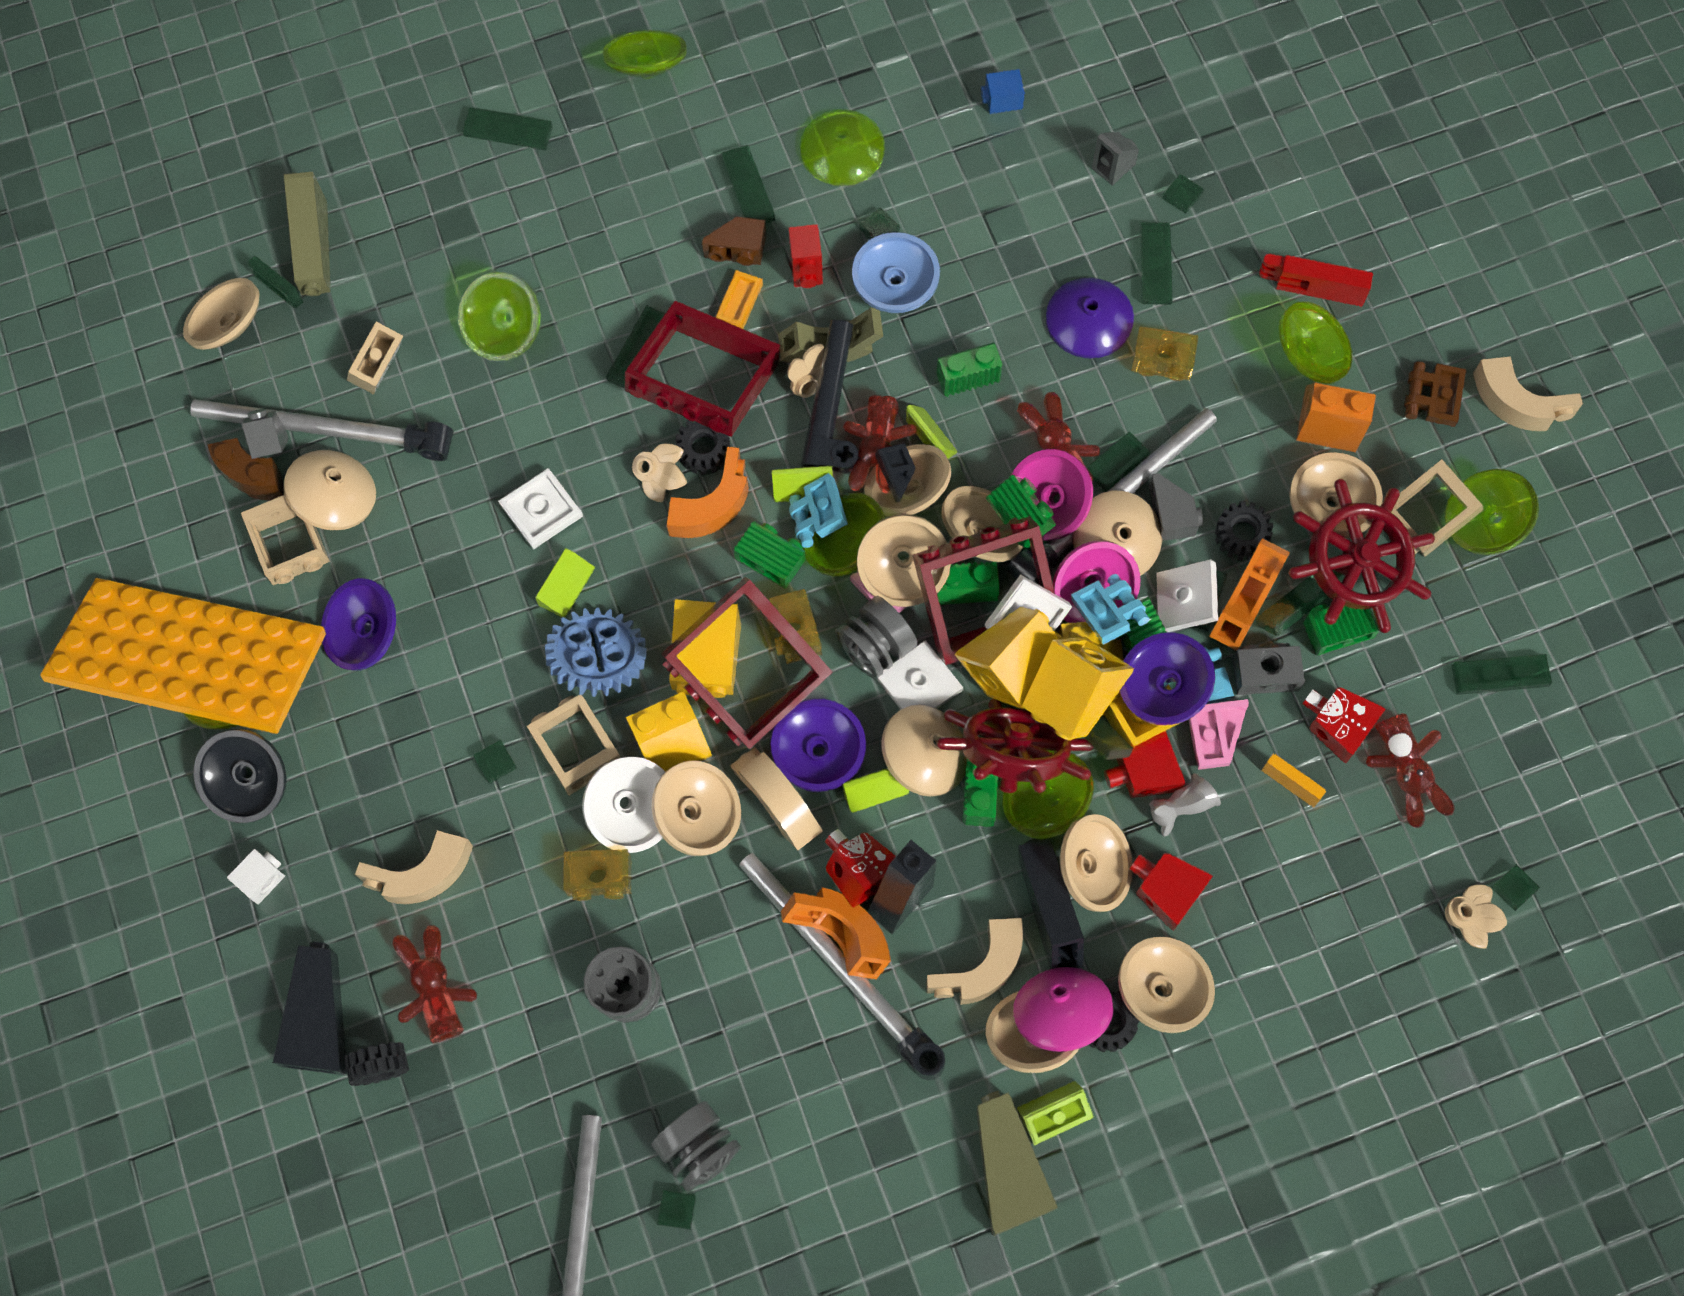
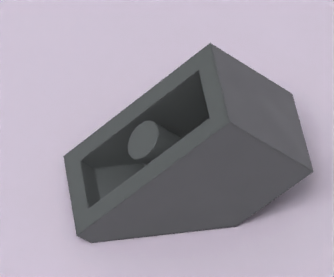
(1114, 156)
(264, 433)
(1174, 509)

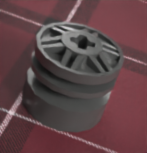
(881, 633)
(606, 975)
(696, 1146)

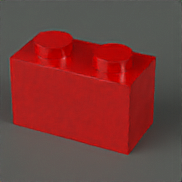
(806, 256)

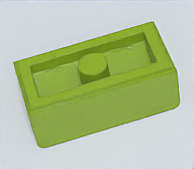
(928, 430)
(791, 481)
(564, 583)
(872, 790)
(1055, 1112)

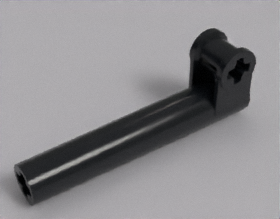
(819, 446)

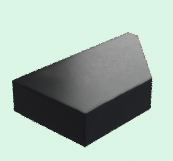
(896, 468)

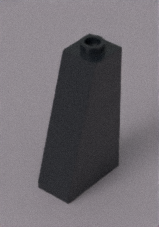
(903, 886)
(1051, 904)
(313, 1016)

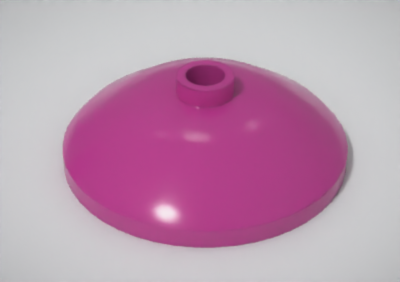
(1061, 473)
(1100, 561)
(1063, 1020)

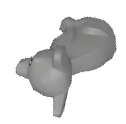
(1190, 799)

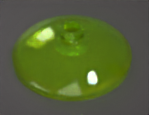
(645, 53)
(842, 159)
(484, 314)
(1315, 343)
(1503, 496)
(838, 551)
(1034, 812)

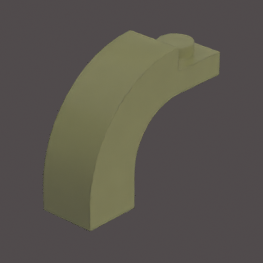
(800, 337)

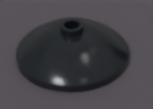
(227, 786)

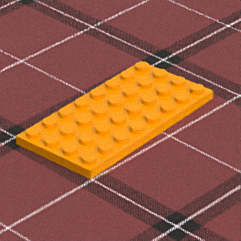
(185, 655)

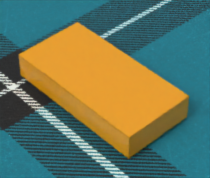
(739, 299)
(1293, 780)

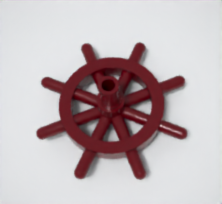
(1361, 556)
(1014, 747)

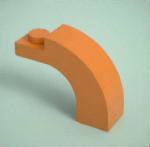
(711, 513)
(1249, 594)
(852, 928)

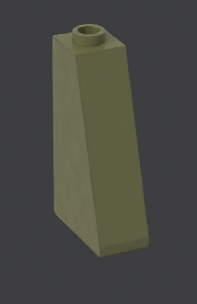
(308, 233)
(1011, 1171)

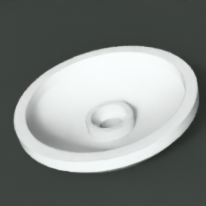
(628, 826)

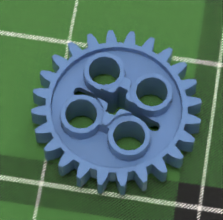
(616, 643)

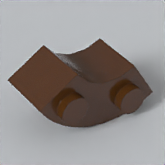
(255, 476)

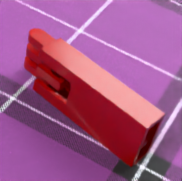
(1317, 279)

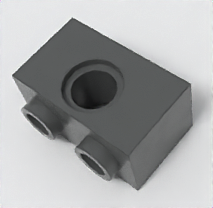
(1253, 679)

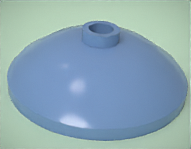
(900, 259)

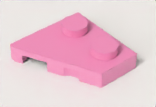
(1216, 732)

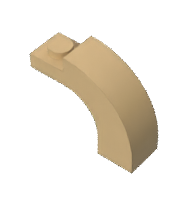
(1515, 404)
(778, 797)
(428, 879)
(1005, 945)

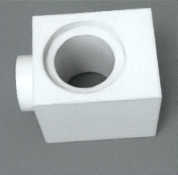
(257, 875)

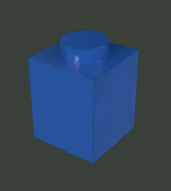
(1003, 91)

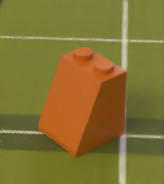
(1335, 416)

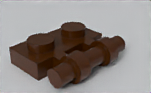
(1444, 396)

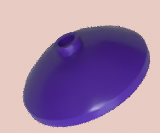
(1088, 331)
(358, 624)
(1165, 660)
(816, 725)

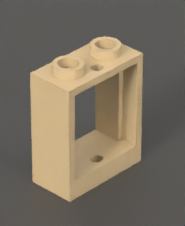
(1457, 488)
(269, 515)
(581, 774)

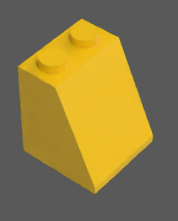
(711, 654)
(1009, 655)
(1075, 686)

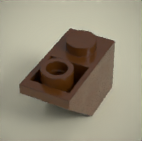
(737, 241)

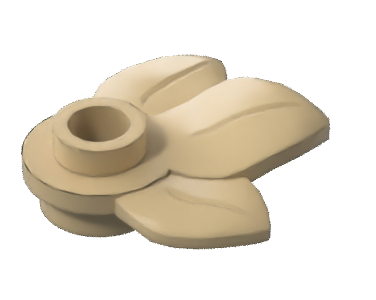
(805, 372)
(662, 473)
(1480, 915)

